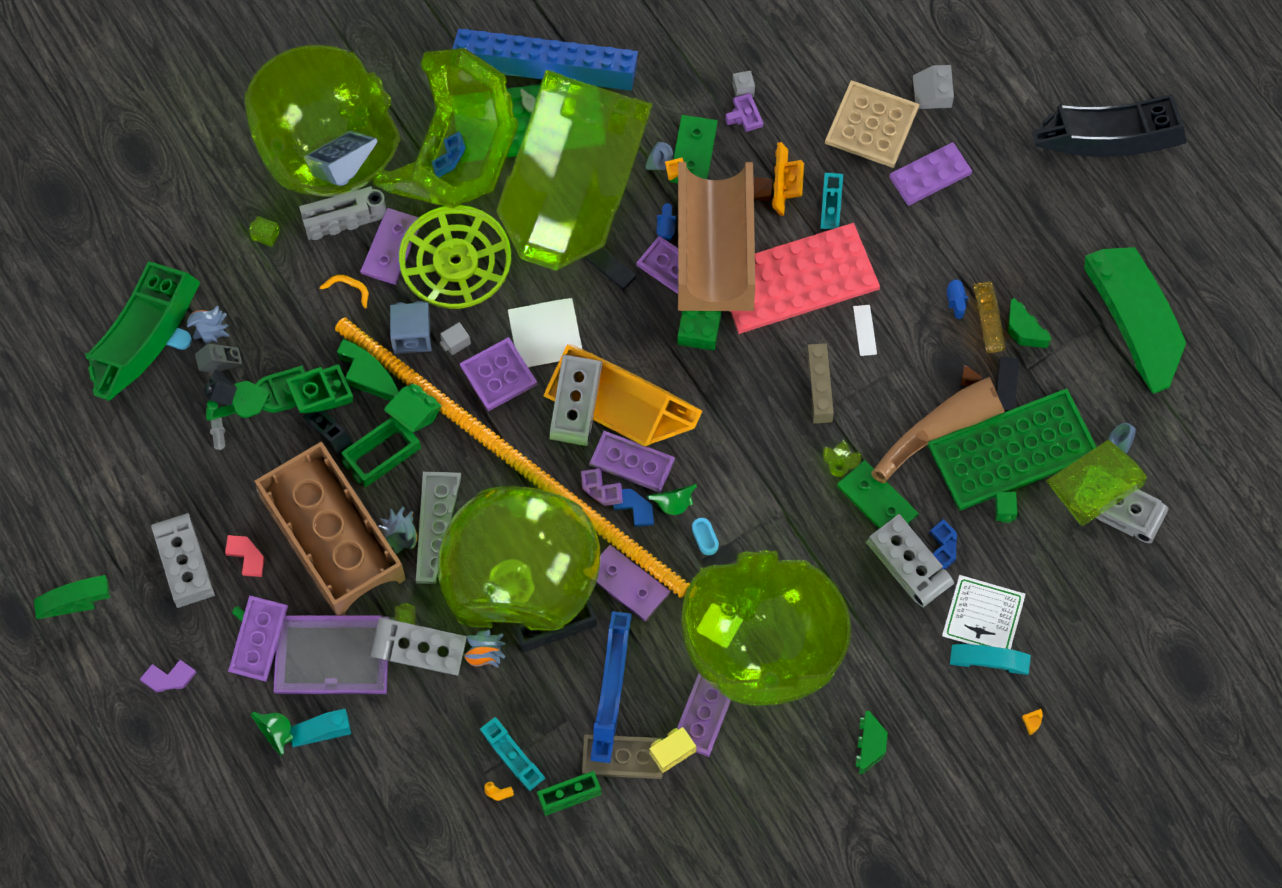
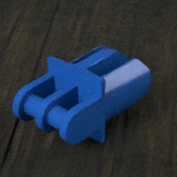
(666, 223)
(957, 298)

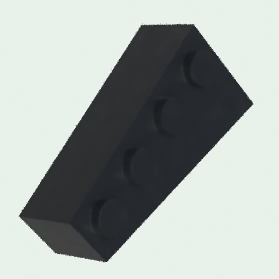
(533, 639)

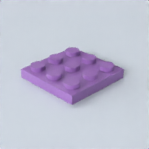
(498, 374)

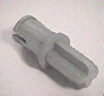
(218, 433)

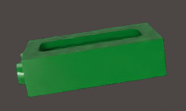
(373, 440)

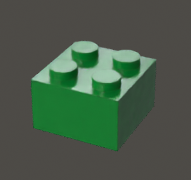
(699, 329)

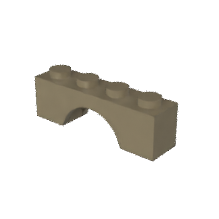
(820, 383)

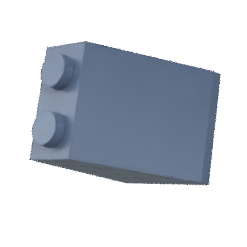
(410, 327)

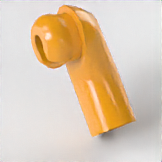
(496, 793)

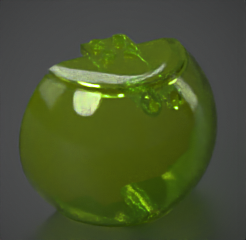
(308, 101)
(518, 559)
(765, 628)

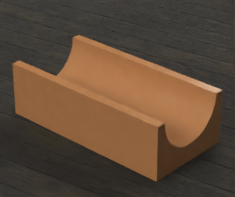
(716, 242)
(328, 527)

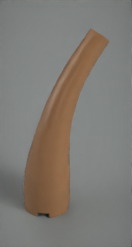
(959, 411)

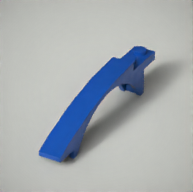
(611, 687)

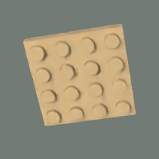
(872, 124)

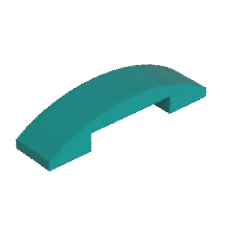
(991, 657)
(512, 754)

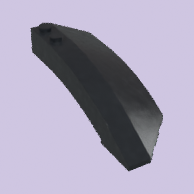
(1113, 129)

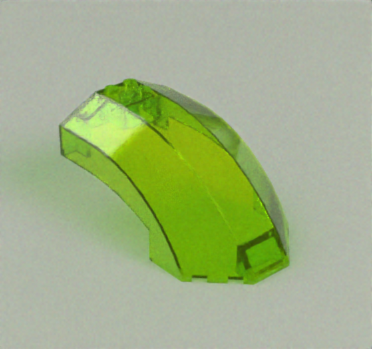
(571, 170)

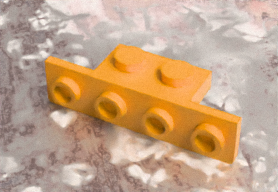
(787, 179)

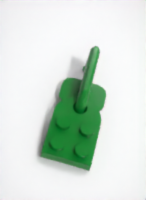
(267, 394)

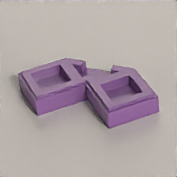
(605, 494)
(176, 679)

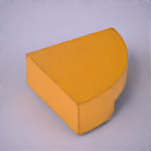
(672, 168)
(1033, 721)

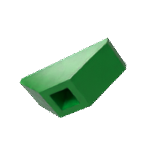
(1025, 328)
(872, 742)

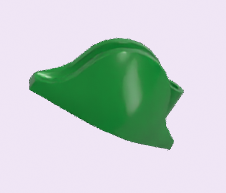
(674, 501)
(275, 729)

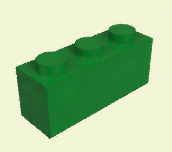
(569, 793)

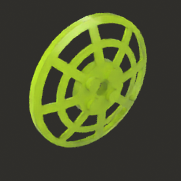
(455, 248)

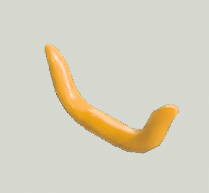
(350, 281)

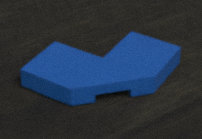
(455, 147)
(641, 508)
(947, 538)

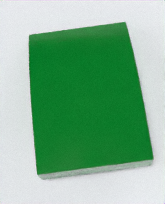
(320, 389)

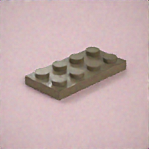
(628, 759)

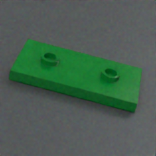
(696, 144)
(875, 499)

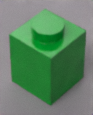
(1005, 506)

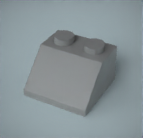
(934, 87)

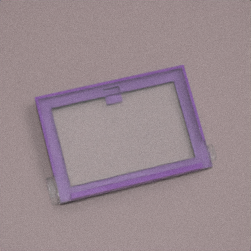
(329, 656)

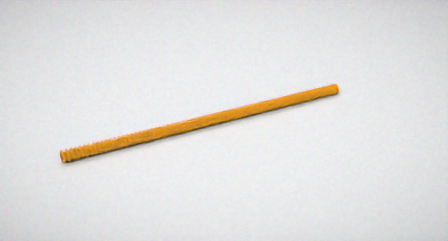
(512, 456)

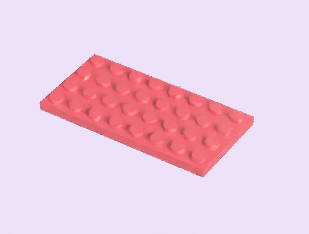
(808, 277)

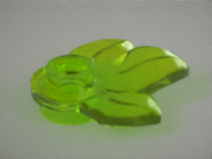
(841, 457)

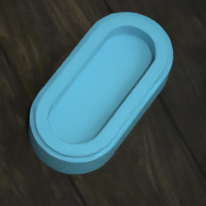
(180, 339)
(705, 536)

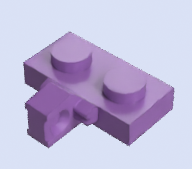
(744, 113)

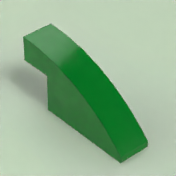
(366, 372)
(72, 597)

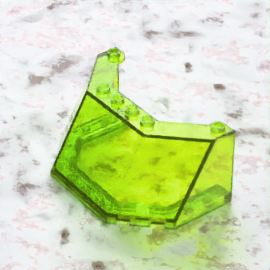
(468, 100)

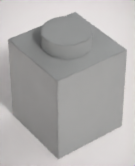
(743, 83)
(455, 339)

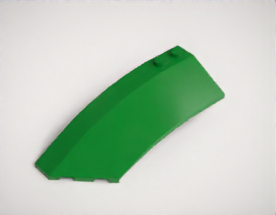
(1139, 313)
(140, 329)

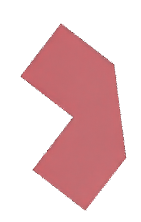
(243, 547)

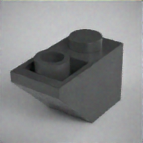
(217, 357)

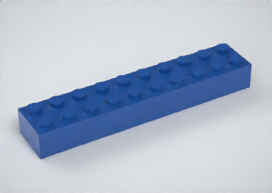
(532, 56)

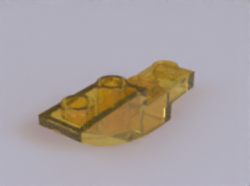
(989, 317)

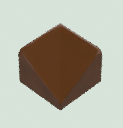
(762, 188)
(969, 376)

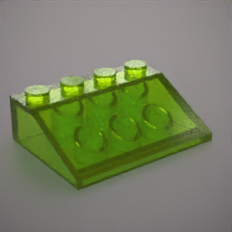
(1097, 481)

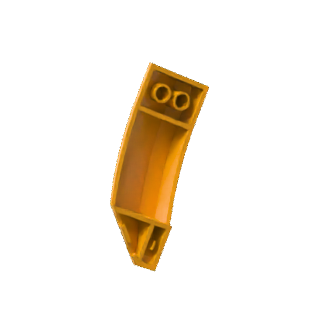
(631, 403)

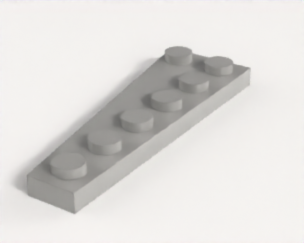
(436, 512)

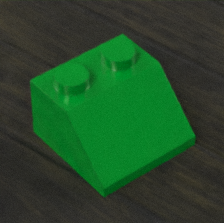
(413, 408)

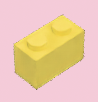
(672, 749)

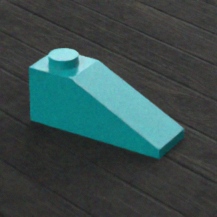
(831, 200)
(321, 728)

